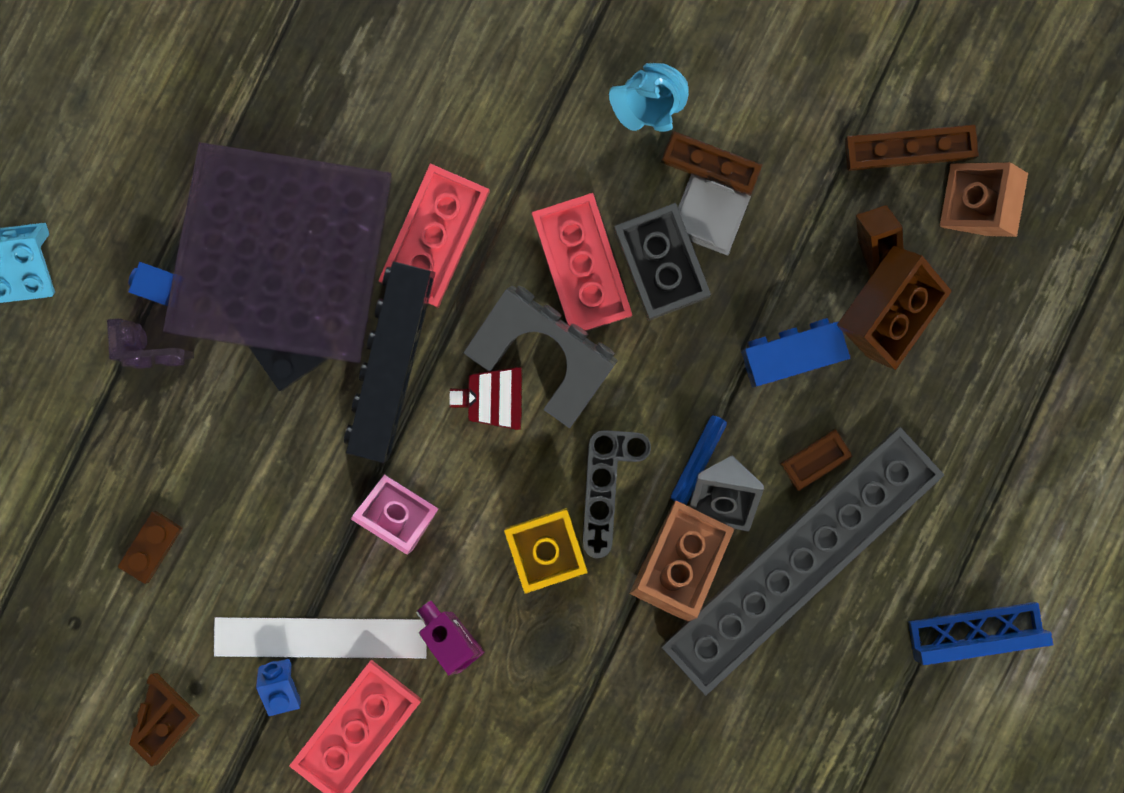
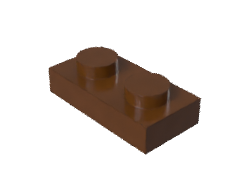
(150, 547)

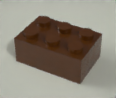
(894, 307)

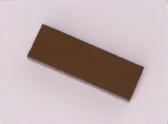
(711, 163)

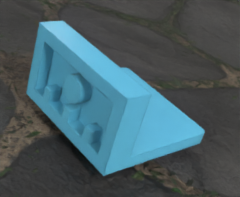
(23, 264)

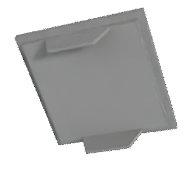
(712, 213)

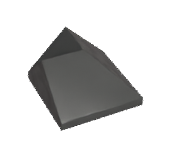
(728, 494)

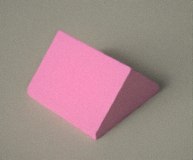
(395, 514)

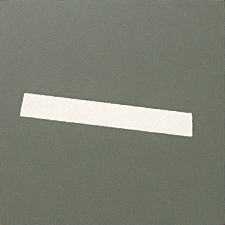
(319, 638)

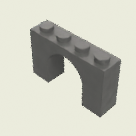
(520, 314)

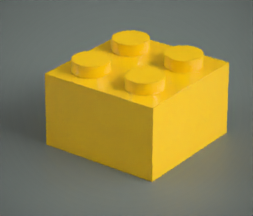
(545, 550)

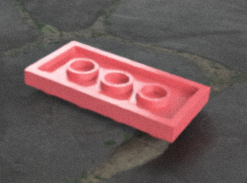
(438, 227)
(582, 263)
(356, 731)

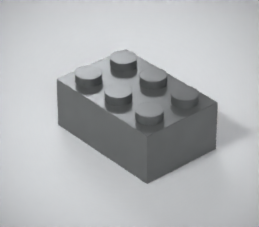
(661, 261)

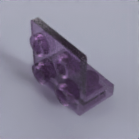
(127, 344)

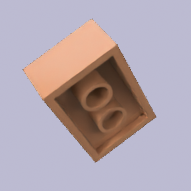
(682, 562)

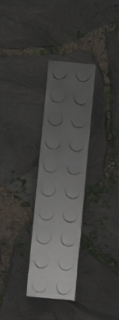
(802, 560)

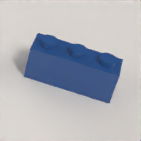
(794, 352)

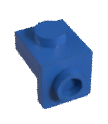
(277, 687)

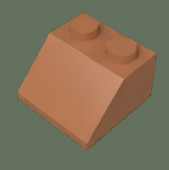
(984, 198)

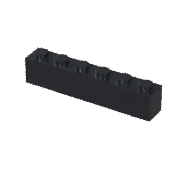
(390, 361)

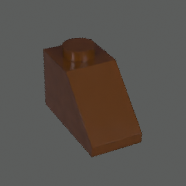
(877, 234)

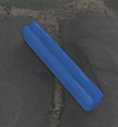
(699, 459)

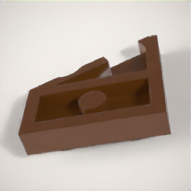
(160, 721)

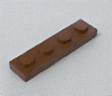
(911, 147)

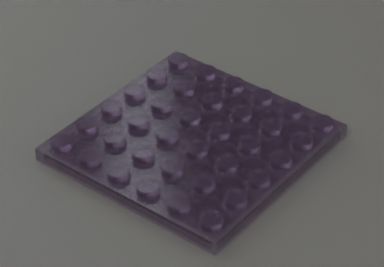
(278, 253)

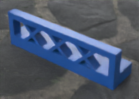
(979, 646)

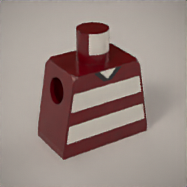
(492, 398)

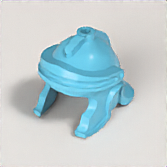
(650, 97)

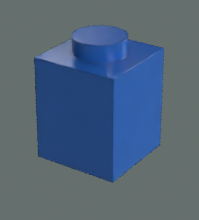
(151, 283)

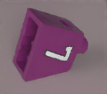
(458, 648)

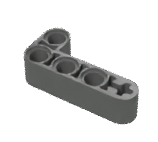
(606, 493)

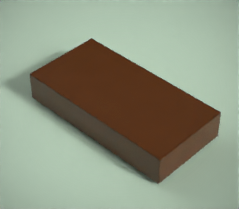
(816, 459)

